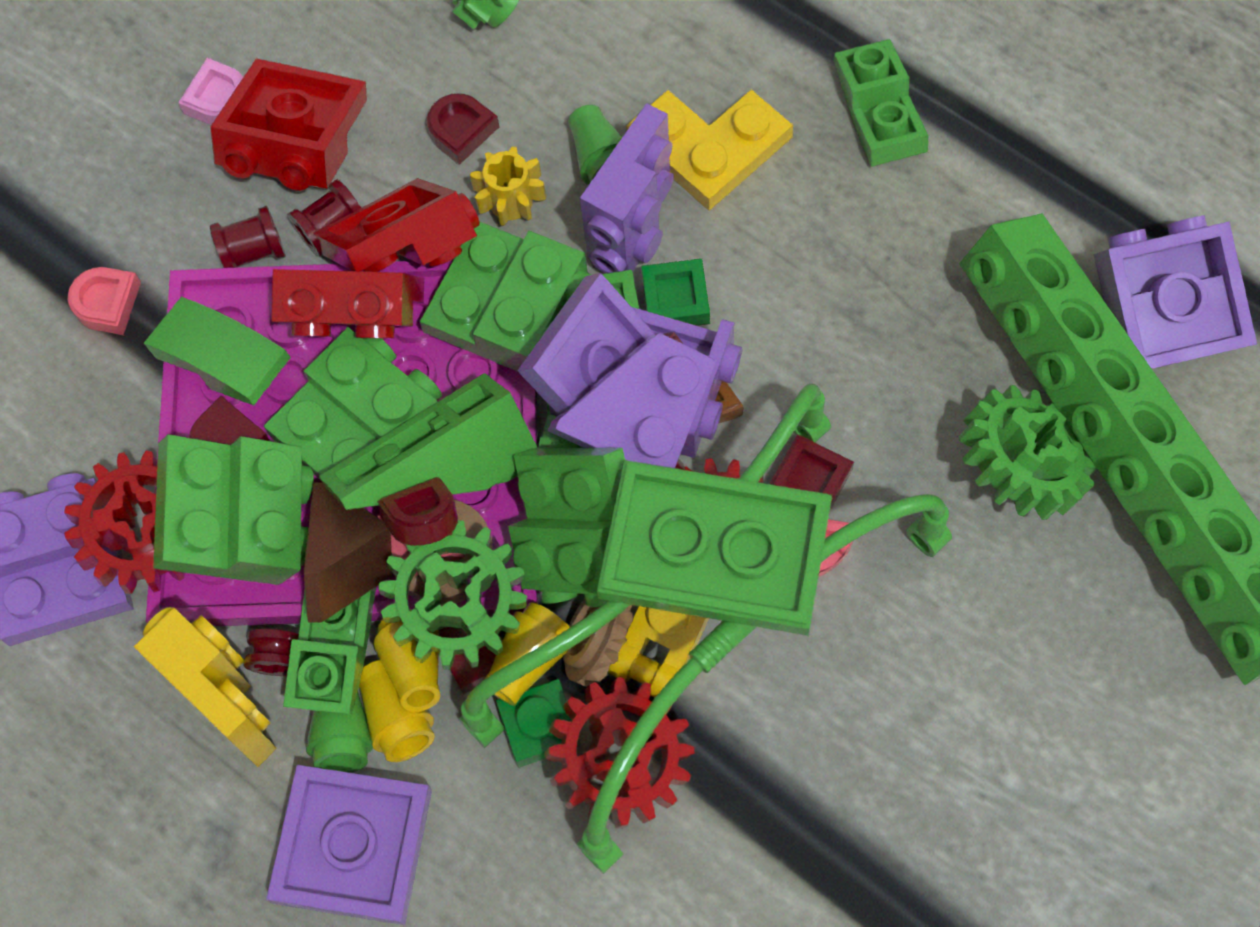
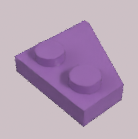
(642, 403)

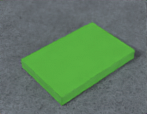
(715, 547)

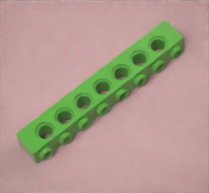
(1127, 428)

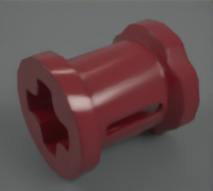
(323, 212)
(247, 240)

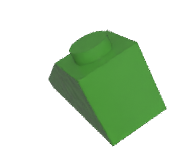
(460, 439)

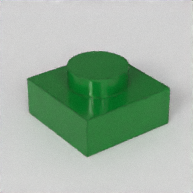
(677, 291)
(530, 721)

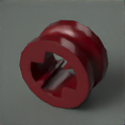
(270, 651)

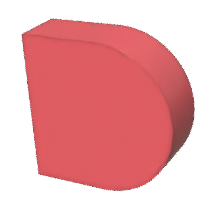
(104, 298)

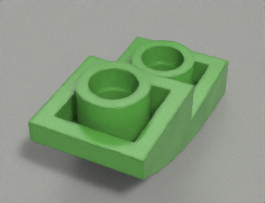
(880, 102)
(218, 349)
(329, 658)

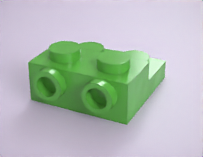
(503, 294)
(350, 401)
(231, 509)
(568, 520)

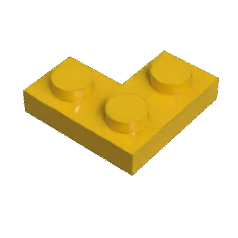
(721, 156)

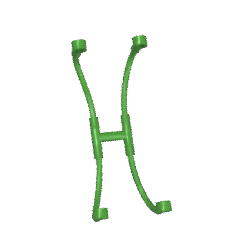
(803, 418)

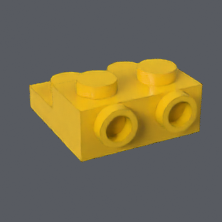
(206, 673)

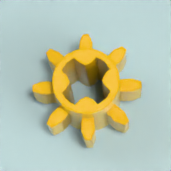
(508, 185)

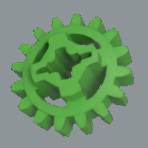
(1026, 453)
(472, 617)

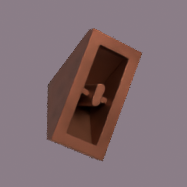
(342, 555)

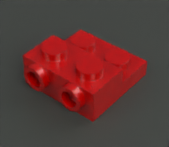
(287, 124)
(413, 221)
(363, 299)

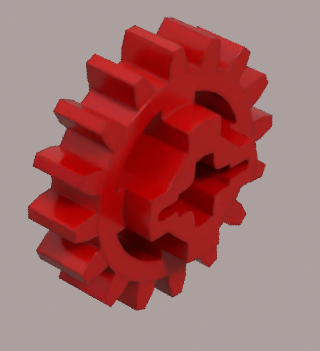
(113, 524)
(610, 726)

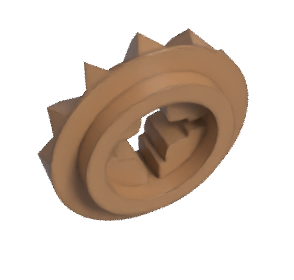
(592, 657)

